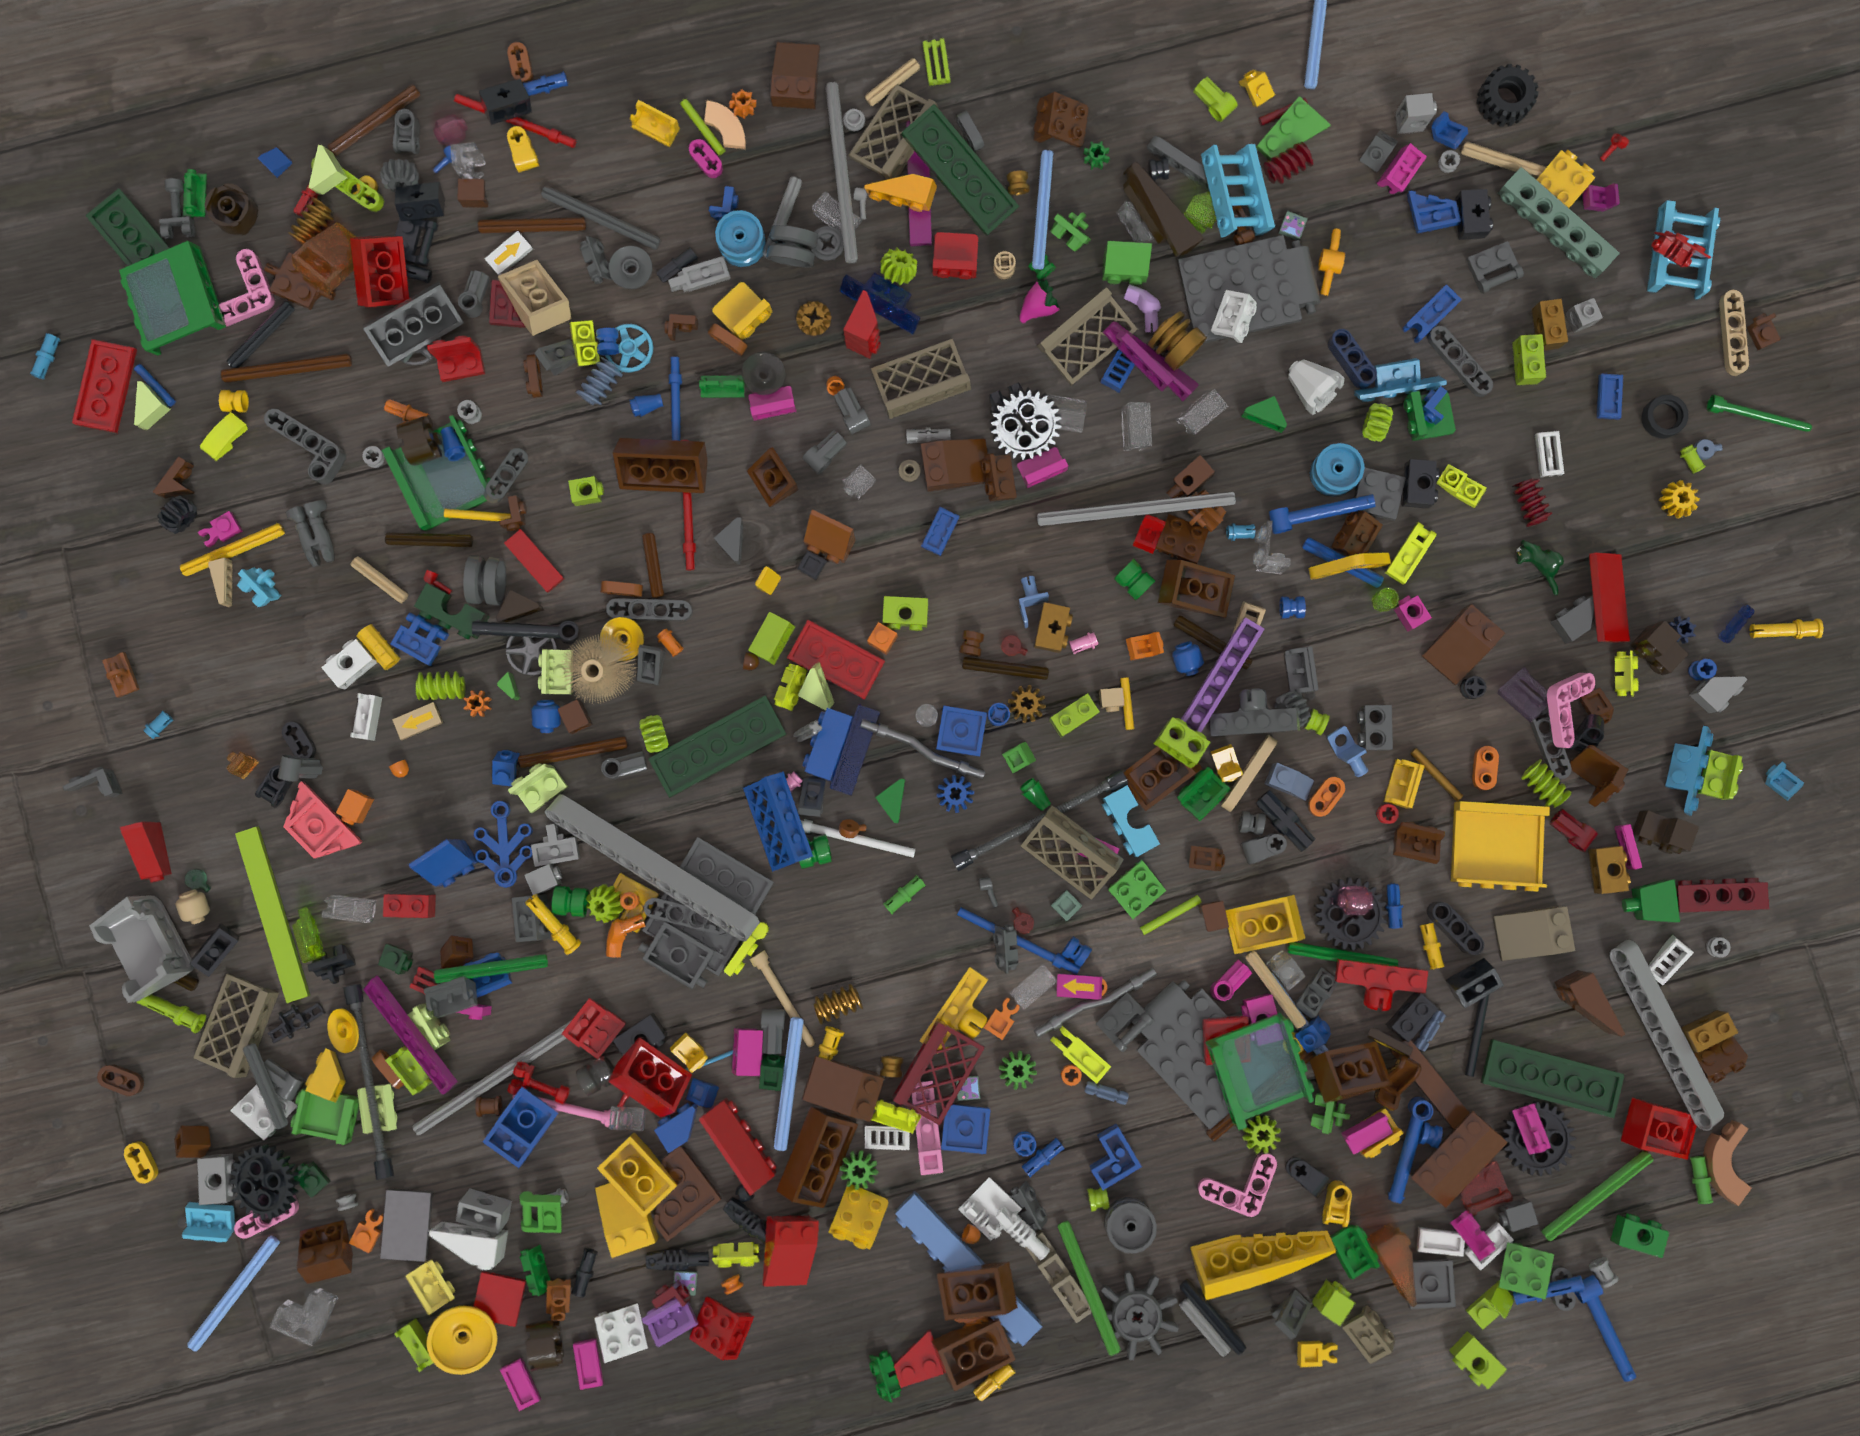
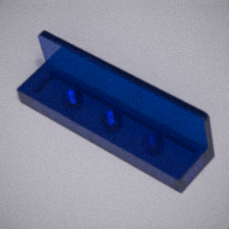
(854, 751)

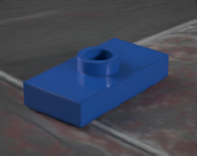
(1609, 396)
(940, 531)

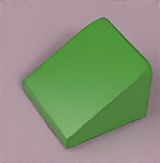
(508, 685)
(1019, 757)

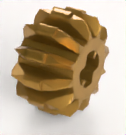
(1029, 697)

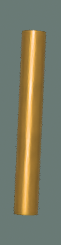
(1436, 774)

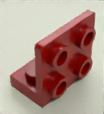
(457, 358)
(721, 1330)

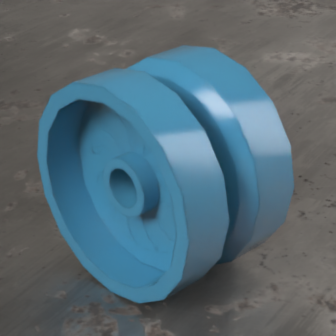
(740, 238)
(1333, 458)

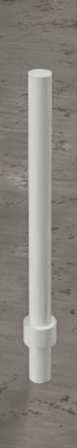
(808, 827)

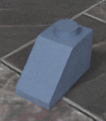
(1289, 781)

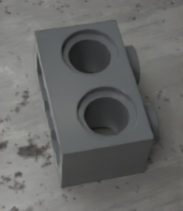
(1381, 728)

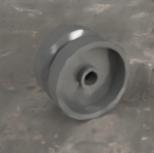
(792, 246)
(484, 580)
(1128, 1211)

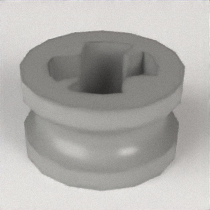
(1456, 160)
(366, 454)
(1713, 942)
(346, 1202)

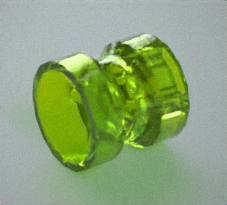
(1389, 599)

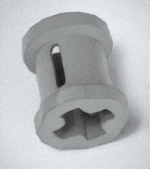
(468, 405)
(1603, 1272)

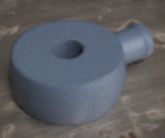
(1709, 448)

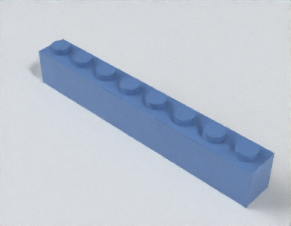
(956, 1254)

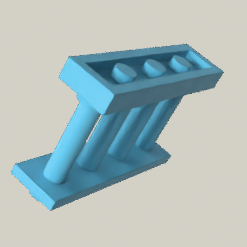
(1253, 185)
(1665, 220)

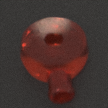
(1017, 646)
(1022, 917)

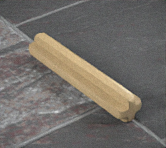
(889, 83)
(379, 579)

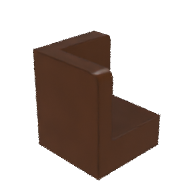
(472, 193)
(575, 716)
(1214, 915)
(456, 952)
(192, 1141)

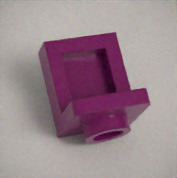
(1601, 198)

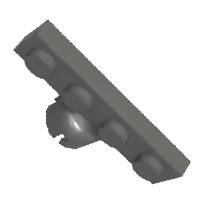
(1254, 717)

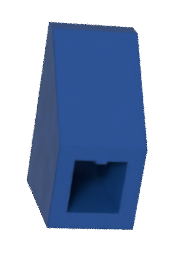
(678, 1129)

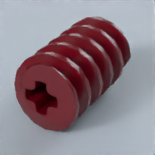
(1288, 162)
(1532, 502)

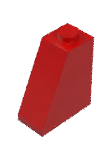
(147, 850)

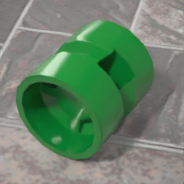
(1134, 579)
(820, 850)
(570, 901)

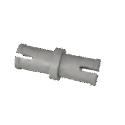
(927, 435)

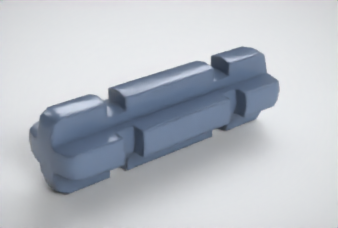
(1429, 1030)
(1106, 1092)

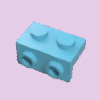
(209, 1222)

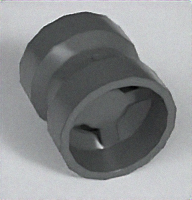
(1252, 823)

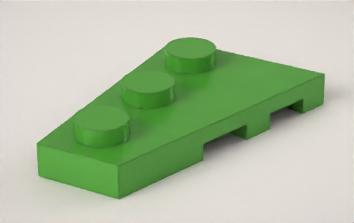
(1295, 126)

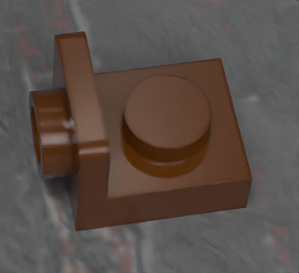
(684, 323)
(1763, 331)
(1598, 704)
(1206, 858)

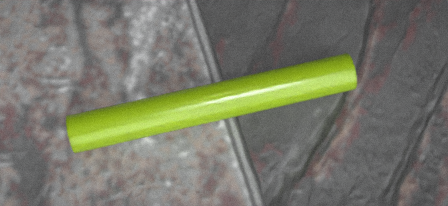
(702, 127)
(1173, 913)

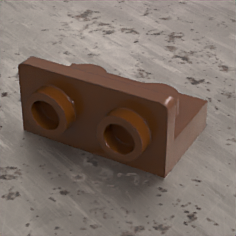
(999, 477)
(1357, 533)

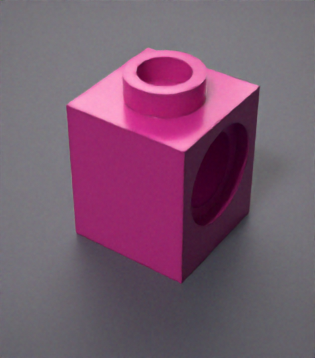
(1421, 616)

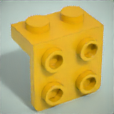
(1566, 177)
(742, 311)
(858, 1217)

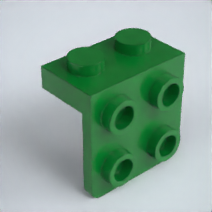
(1418, 426)

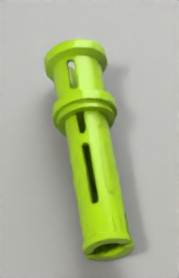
(180, 1015)

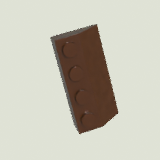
(661, 465)
(816, 1158)
(1458, 1159)

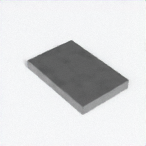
(406, 1225)

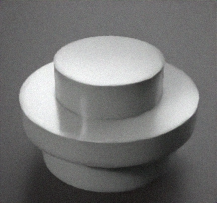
(854, 120)

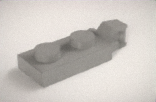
(700, 275)

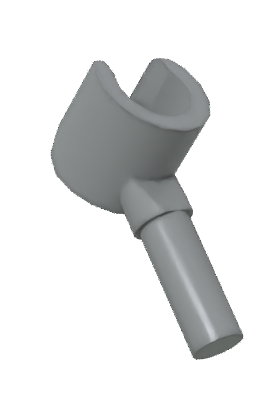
(861, 195)

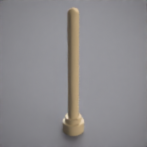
(761, 962)

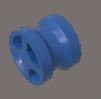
(1431, 1135)
(1027, 1147)

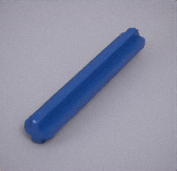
(1330, 555)

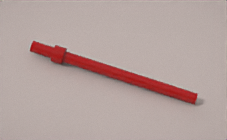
(553, 135)
(689, 546)

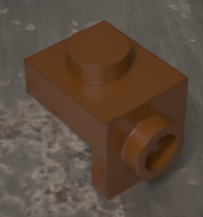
(517, 510)

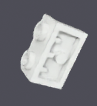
(1234, 315)

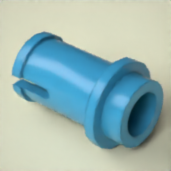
(1240, 531)
(158, 724)

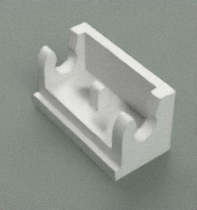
(366, 717)

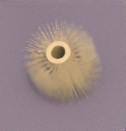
(599, 668)

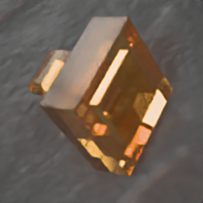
(241, 764)

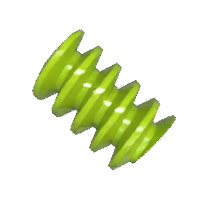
(440, 686)
(1546, 784)

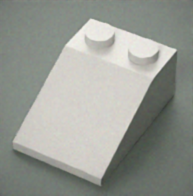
(472, 1243)

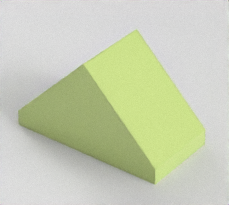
(325, 172)
(148, 406)
(816, 688)

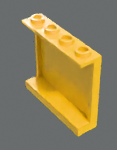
(1498, 845)

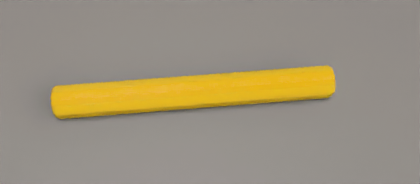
(233, 549)

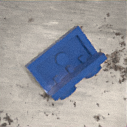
(490, 983)

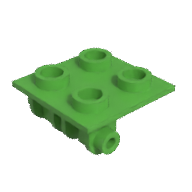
(1136, 889)
(1526, 1270)

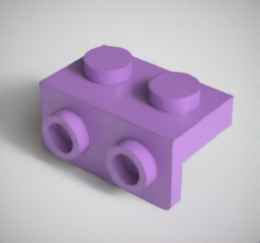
(669, 1321)

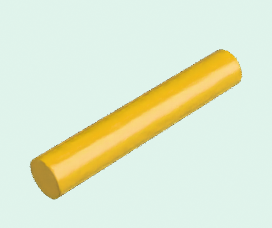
(1127, 708)

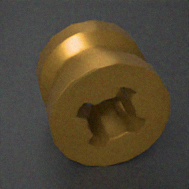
(1018, 183)
(891, 1066)

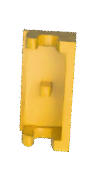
(654, 123)
(1403, 783)

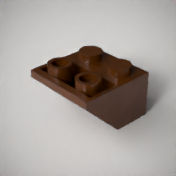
(324, 1252)

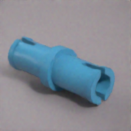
(45, 356)

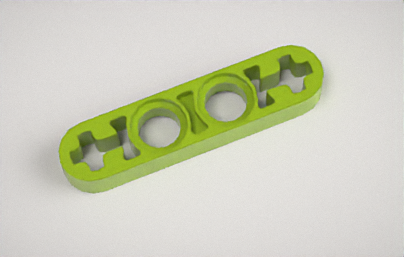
(346, 186)

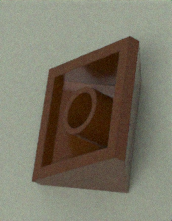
(772, 478)

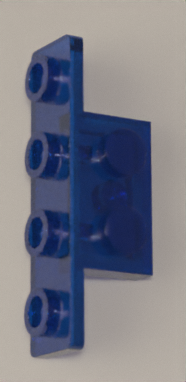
(886, 299)

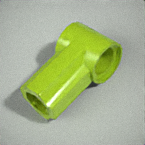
(1219, 103)

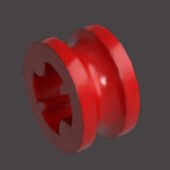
(1392, 819)

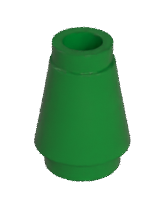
(1035, 793)

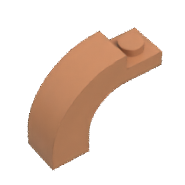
(1718, 1157)

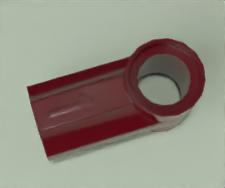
(1578, 834)

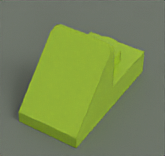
(1490, 1305)

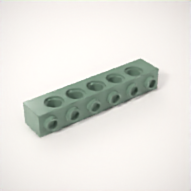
(1569, 223)

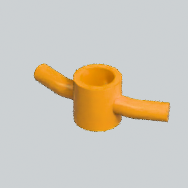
(1331, 261)

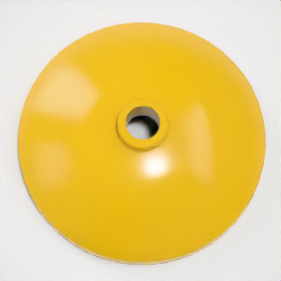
(458, 1353)

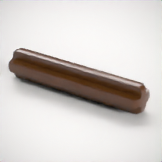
(653, 565)

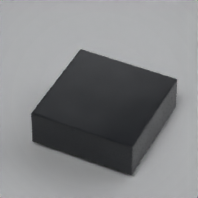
(812, 565)

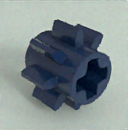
(1686, 627)

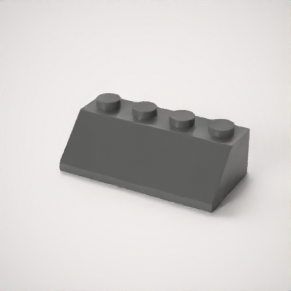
(413, 324)

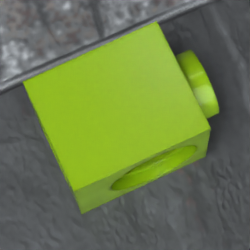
(576, 488)

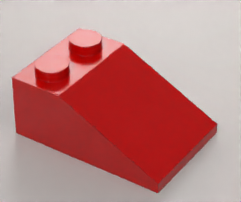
(1659, 1129)
(789, 1250)

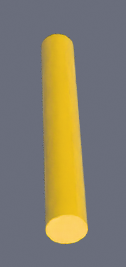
(476, 515)

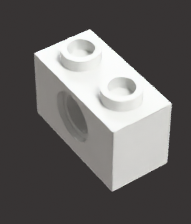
(336, 668)

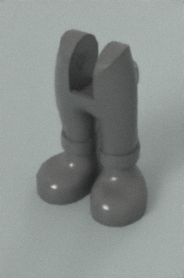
(322, 539)

